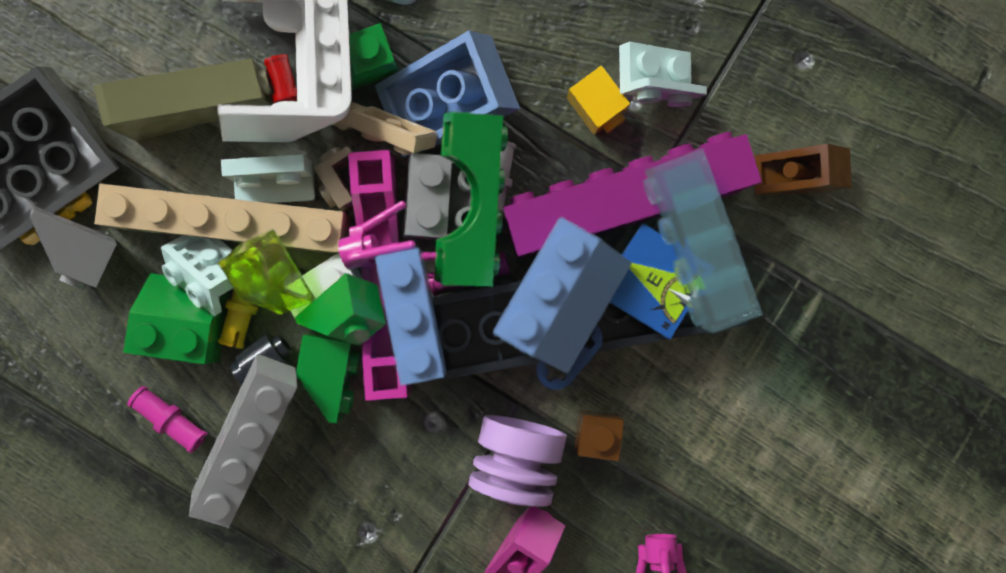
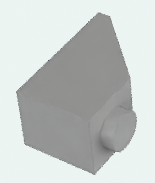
(72, 248)

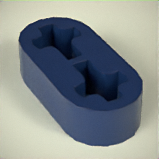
(583, 358)

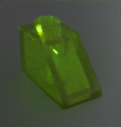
(266, 274)

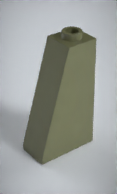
(180, 98)

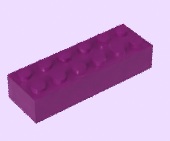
(619, 199)

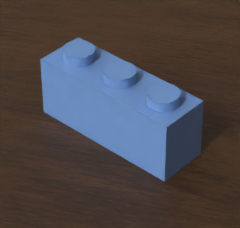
(411, 316)

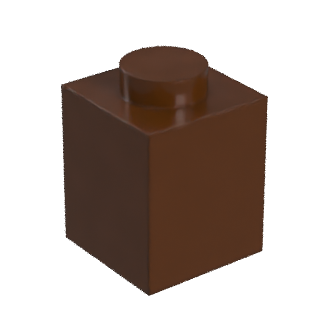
(599, 435)

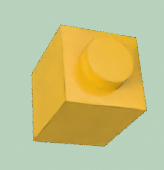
(598, 101)

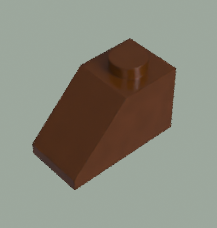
(804, 170)

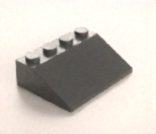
(45, 150)

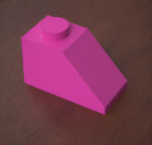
(528, 544)

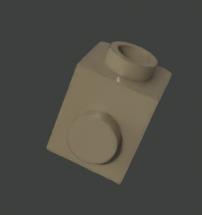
(334, 188)

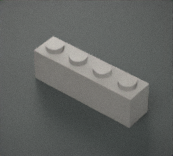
(243, 441)

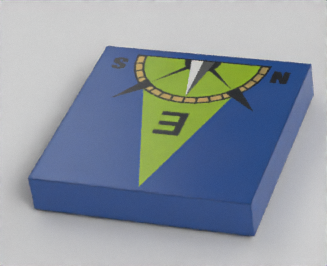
(650, 285)

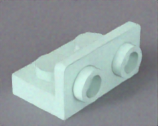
(657, 74)
(271, 178)
(195, 267)

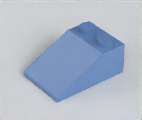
(456, 78)

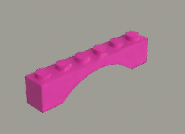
(372, 192)

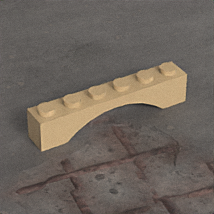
(219, 217)

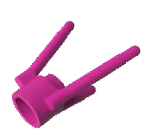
(361, 249)
(661, 553)

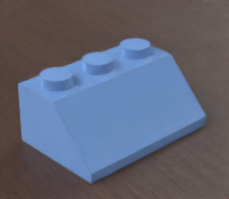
(562, 296)

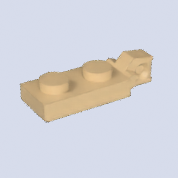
(387, 127)

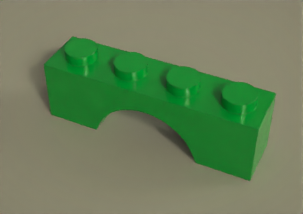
(474, 146)

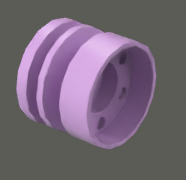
(515, 469)

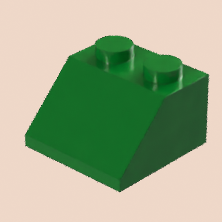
(171, 327)

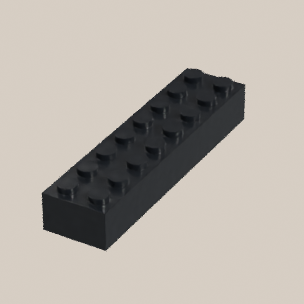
(469, 319)

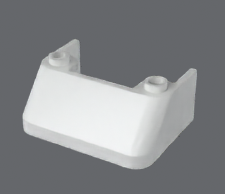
(320, 70)

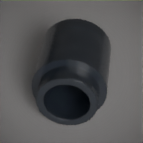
(268, 346)

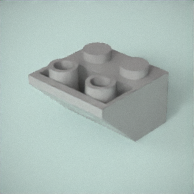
(434, 197)

